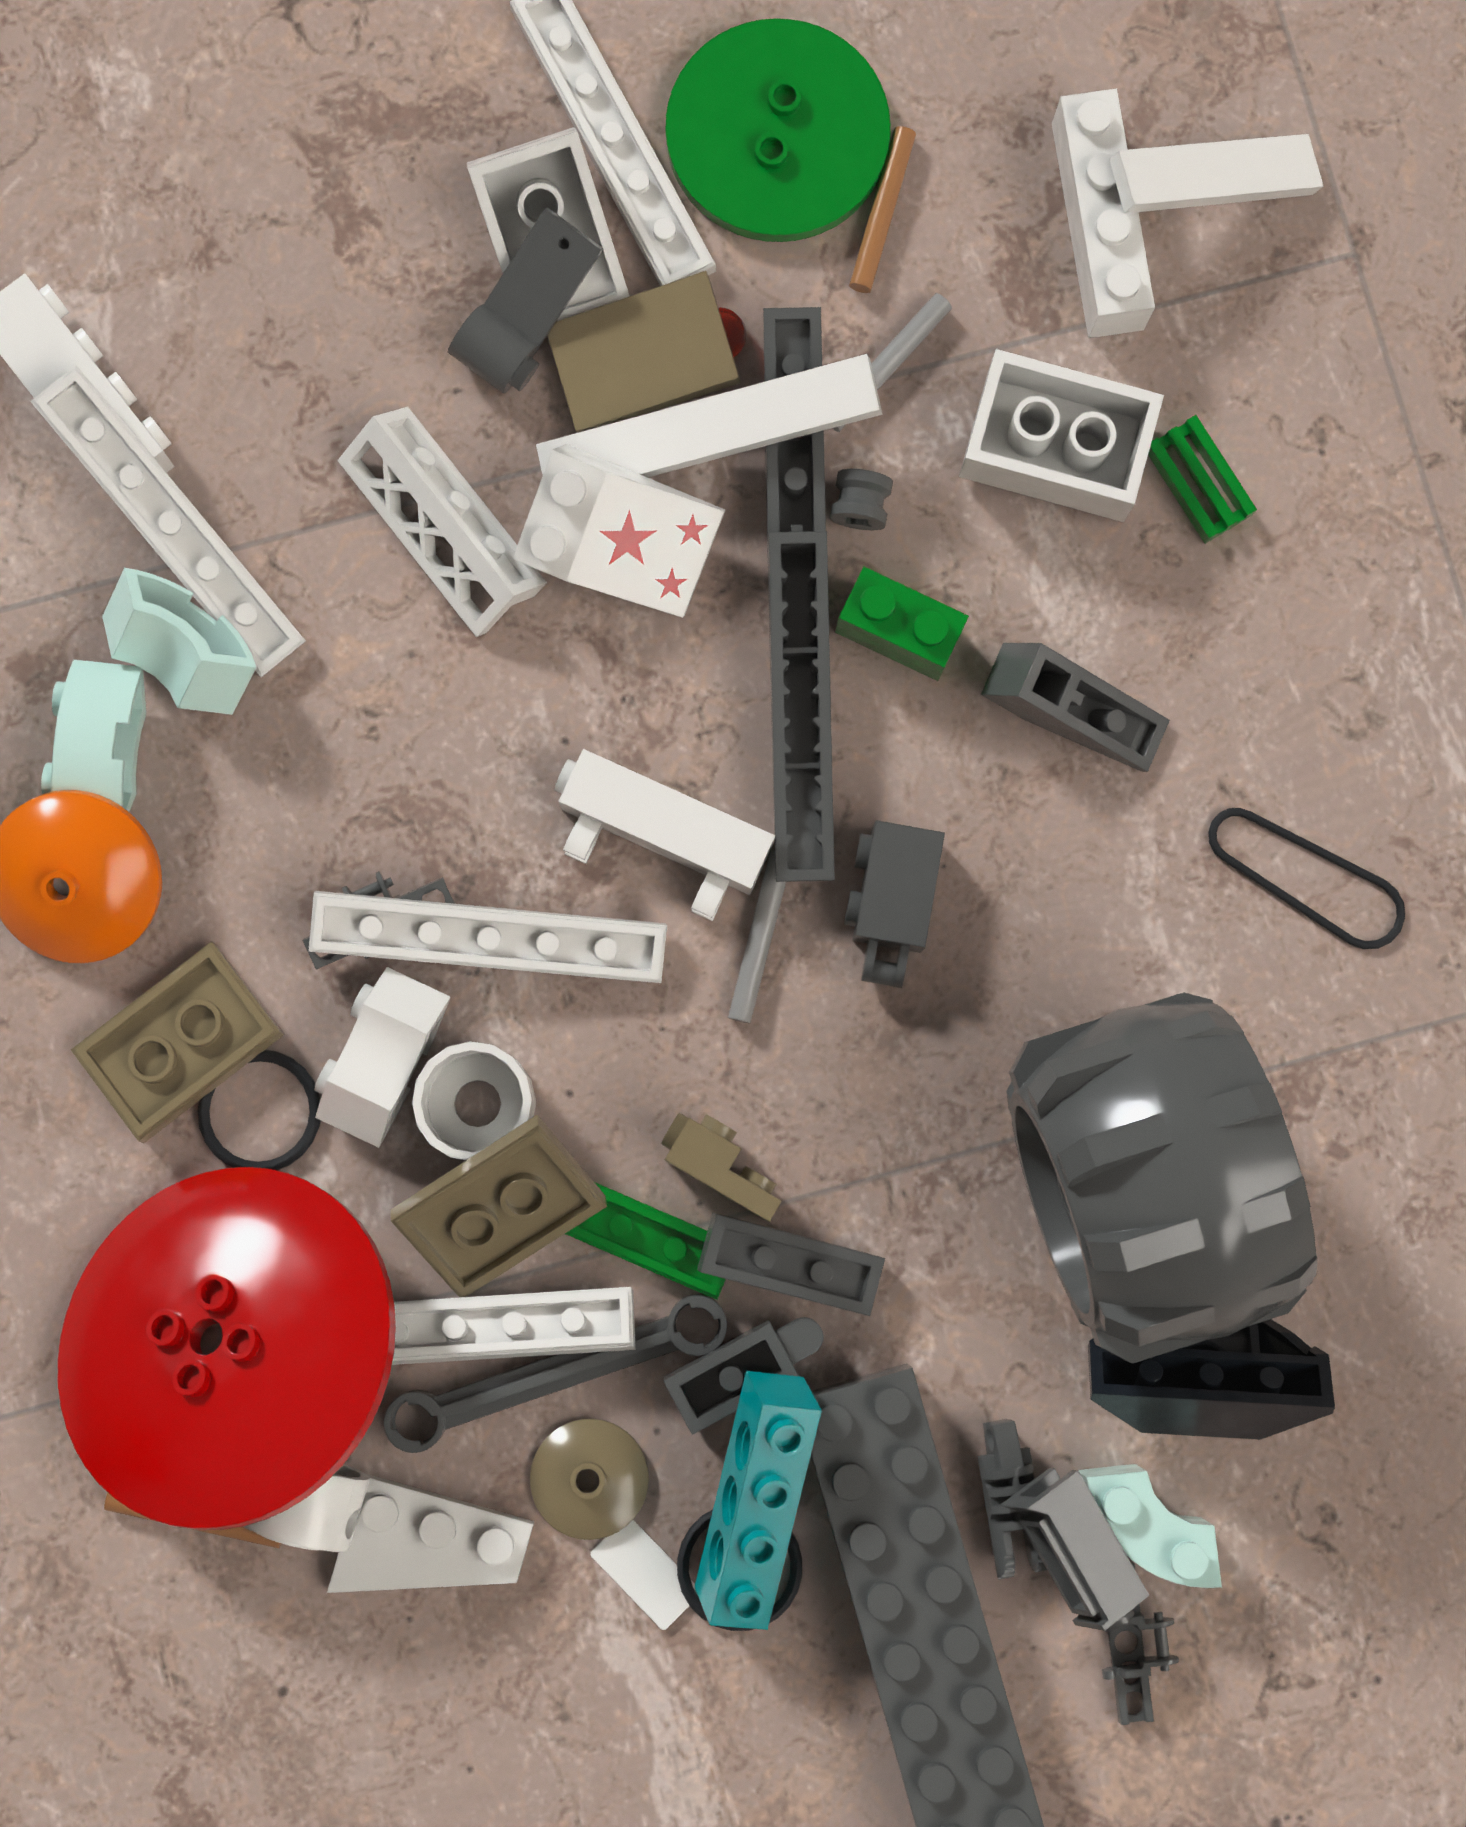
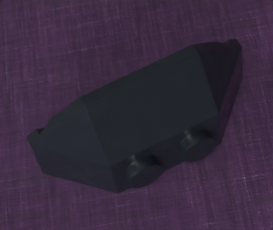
(1219, 1387)

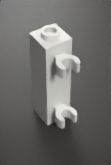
(663, 822)

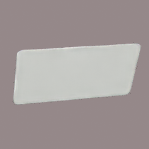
(643, 1573)

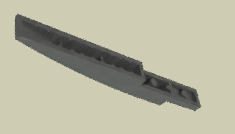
(798, 619)

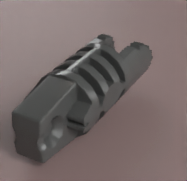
(1003, 1473)

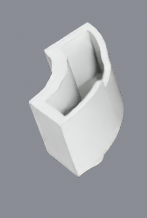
(372, 1074)

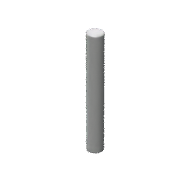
(908, 340)
(757, 945)

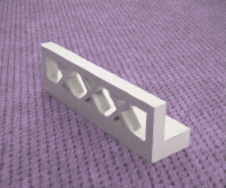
(445, 509)

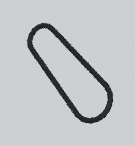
(1374, 944)

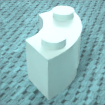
(177, 642)
(97, 731)
(1153, 1537)

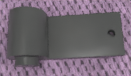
(525, 303)

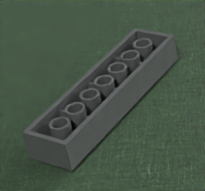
(918, 1606)

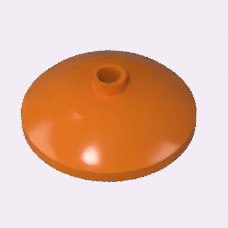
(100, 856)

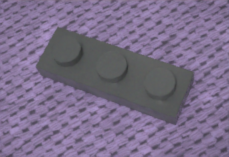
(791, 1264)

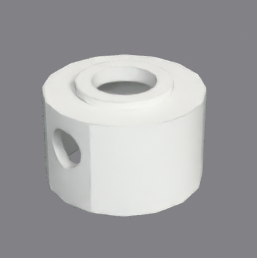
(446, 1075)
(324, 1518)

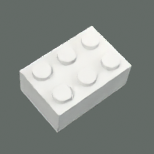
(1061, 436)

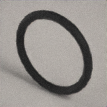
(301, 1146)
(692, 1597)

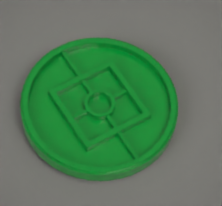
(777, 130)

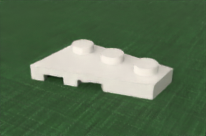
(427, 1542)

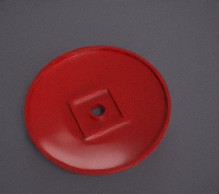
(297, 1361)

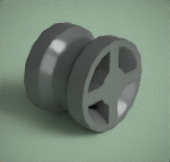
(861, 499)

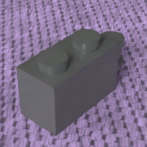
(894, 895)
(713, 1383)

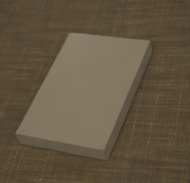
(643, 353)
(177, 1042)
(498, 1207)

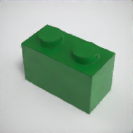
(900, 623)

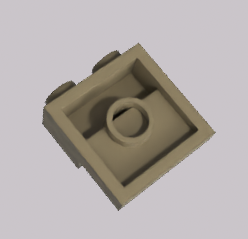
(707, 1156)

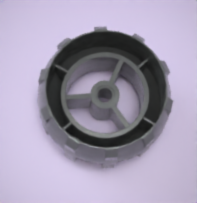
(1162, 1176)

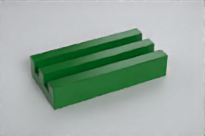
(1218, 467)

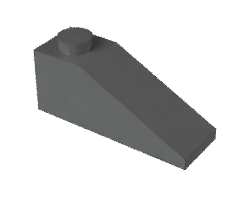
(1074, 704)

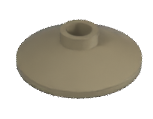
(621, 1474)

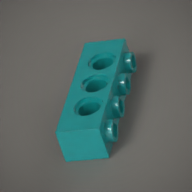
(757, 1500)

